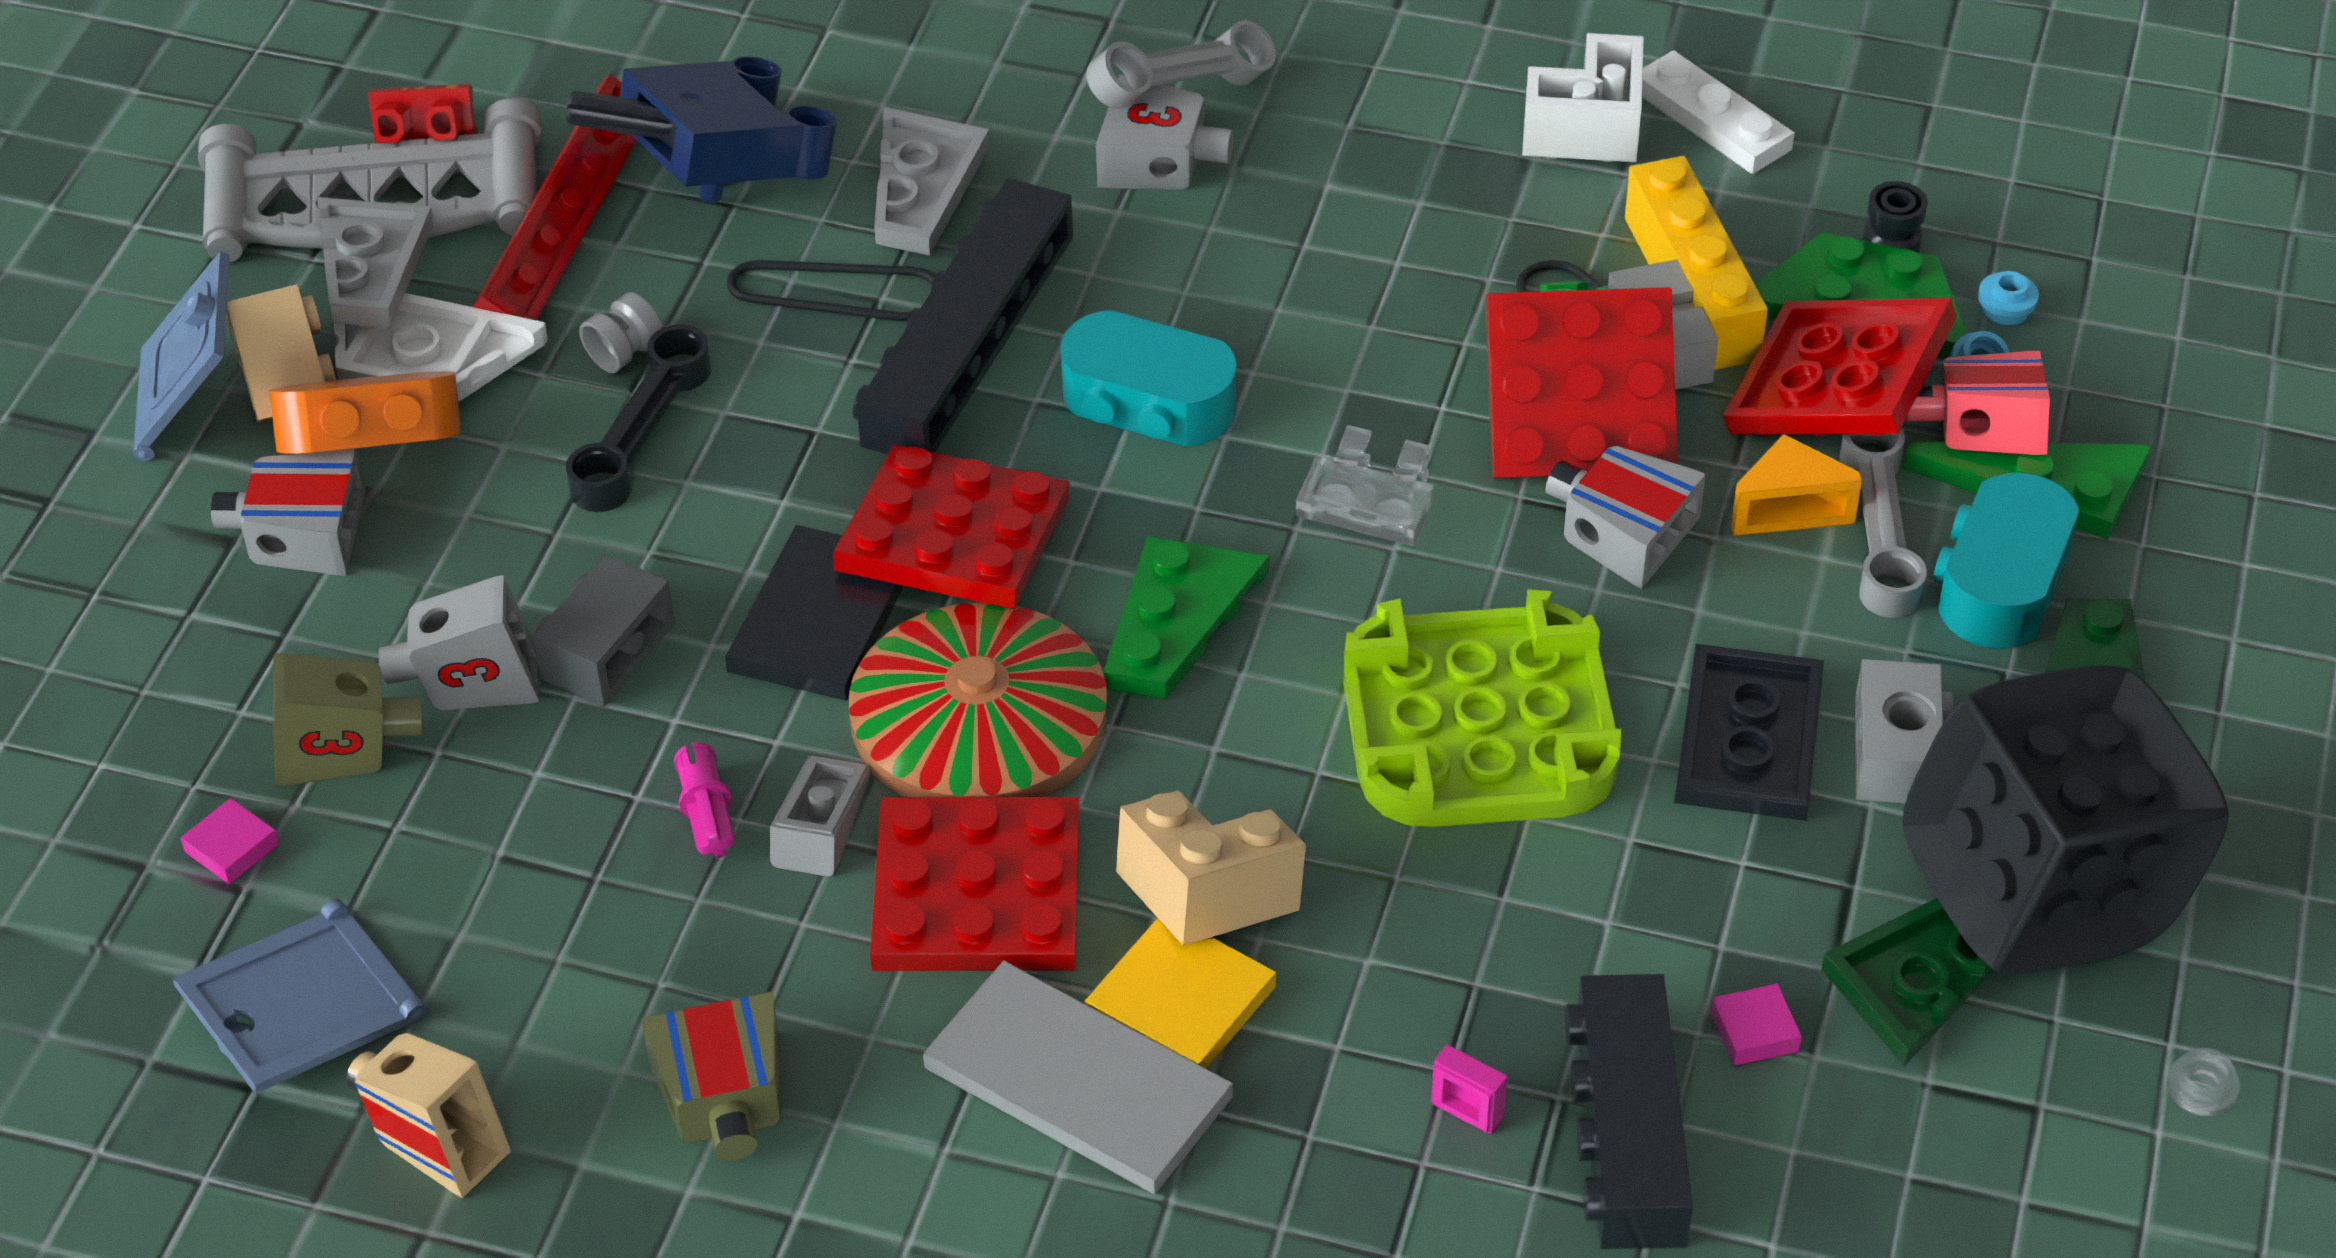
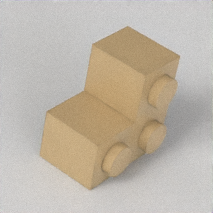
(276, 343)
(1204, 874)

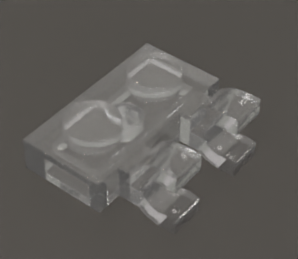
(1368, 500)

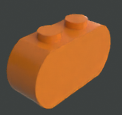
(365, 412)

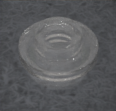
(2208, 1069)

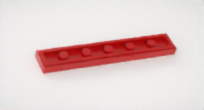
(557, 218)

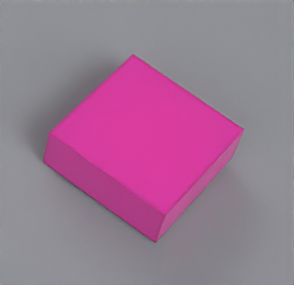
(229, 841)
(1755, 1024)
(1469, 1089)

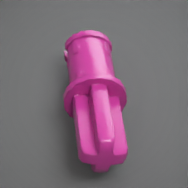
(705, 800)

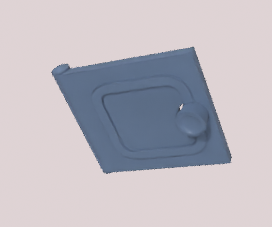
(181, 355)
(308, 993)

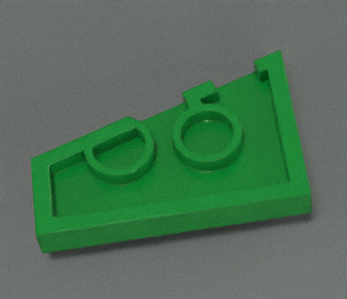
(1173, 609)

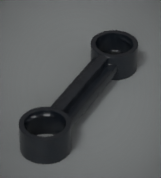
(638, 418)

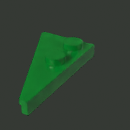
(2094, 474)

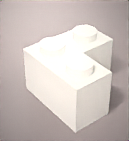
(1590, 109)

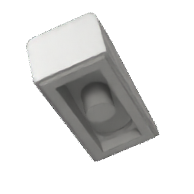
(818, 816)

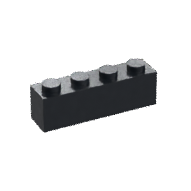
(1632, 1112)

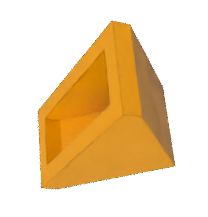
(1794, 491)

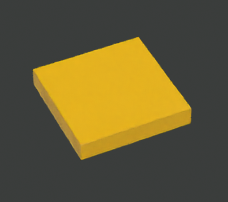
(1183, 994)

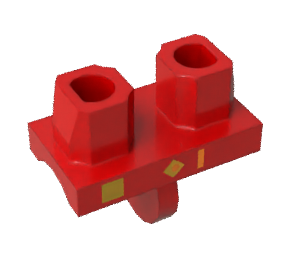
(422, 112)

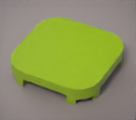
(1480, 714)

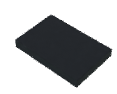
(810, 620)
(1750, 732)

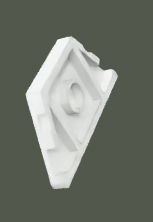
(438, 337)

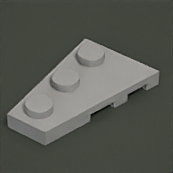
(923, 177)
(370, 257)

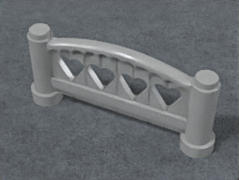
(245, 182)

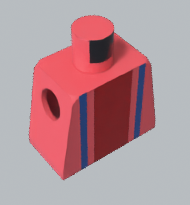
(1989, 403)

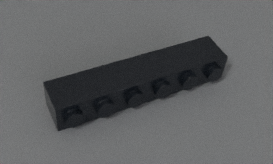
(965, 319)

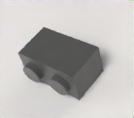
(603, 630)

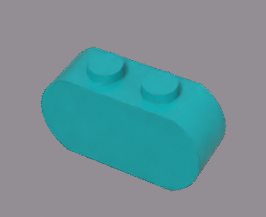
(1148, 378)
(2005, 559)

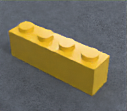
(1678, 222)

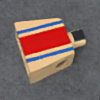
(431, 1110)

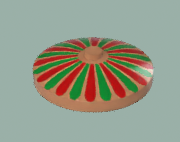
(978, 704)

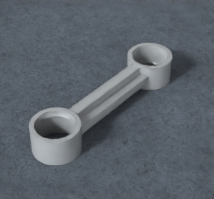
(1180, 64)
(1884, 527)

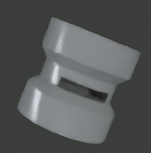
(620, 333)

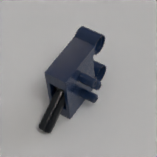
(713, 123)

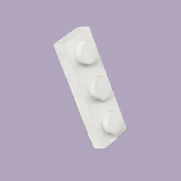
(1715, 112)

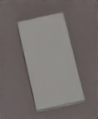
(1078, 1076)

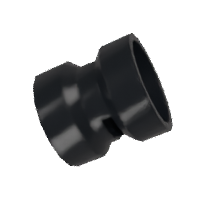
(1896, 215)

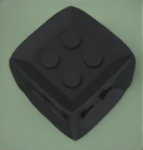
(2063, 818)

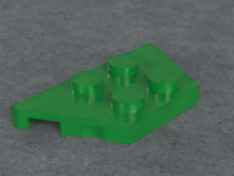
(1856, 270)

